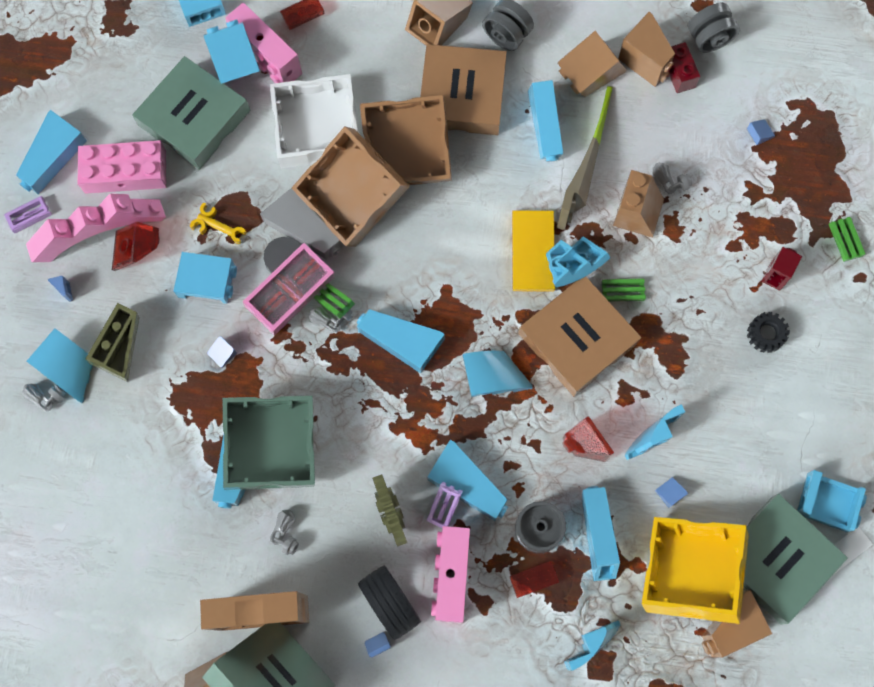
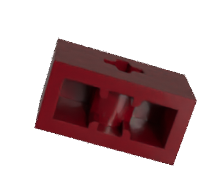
(684, 71)
(781, 268)

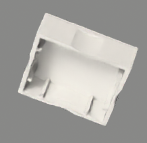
(310, 117)

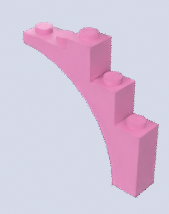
(86, 221)

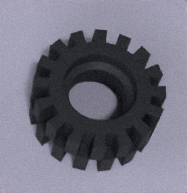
(773, 321)

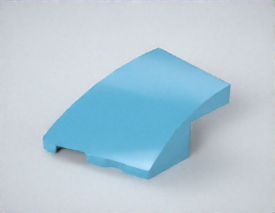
(574, 262)
(63, 364)
(493, 373)
(655, 434)
(593, 643)

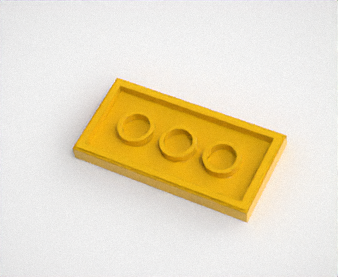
(530, 242)

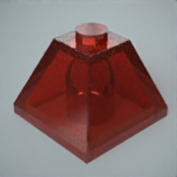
(133, 244)
(587, 442)

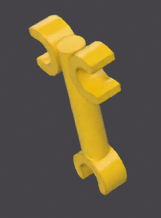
(205, 218)

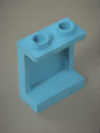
(231, 51)
(205, 277)
(831, 502)

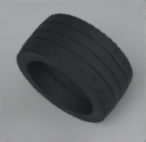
(389, 602)

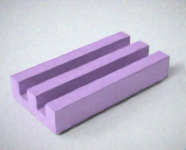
(29, 217)
(450, 491)

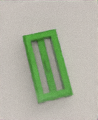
(853, 236)
(623, 282)
(326, 294)

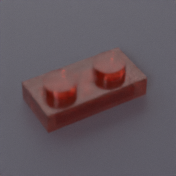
(301, 13)
(534, 579)

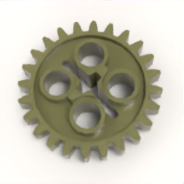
(392, 517)

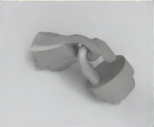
(662, 173)
(320, 316)
(34, 394)
(284, 521)

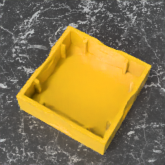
(696, 570)

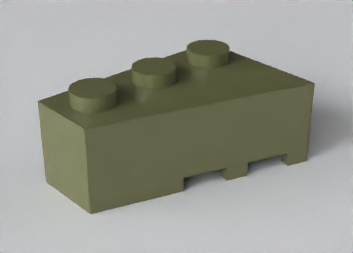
(116, 343)

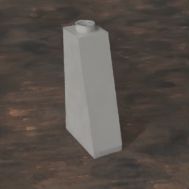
(296, 220)

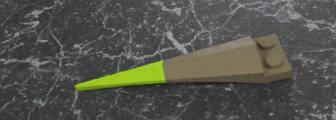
(578, 189)

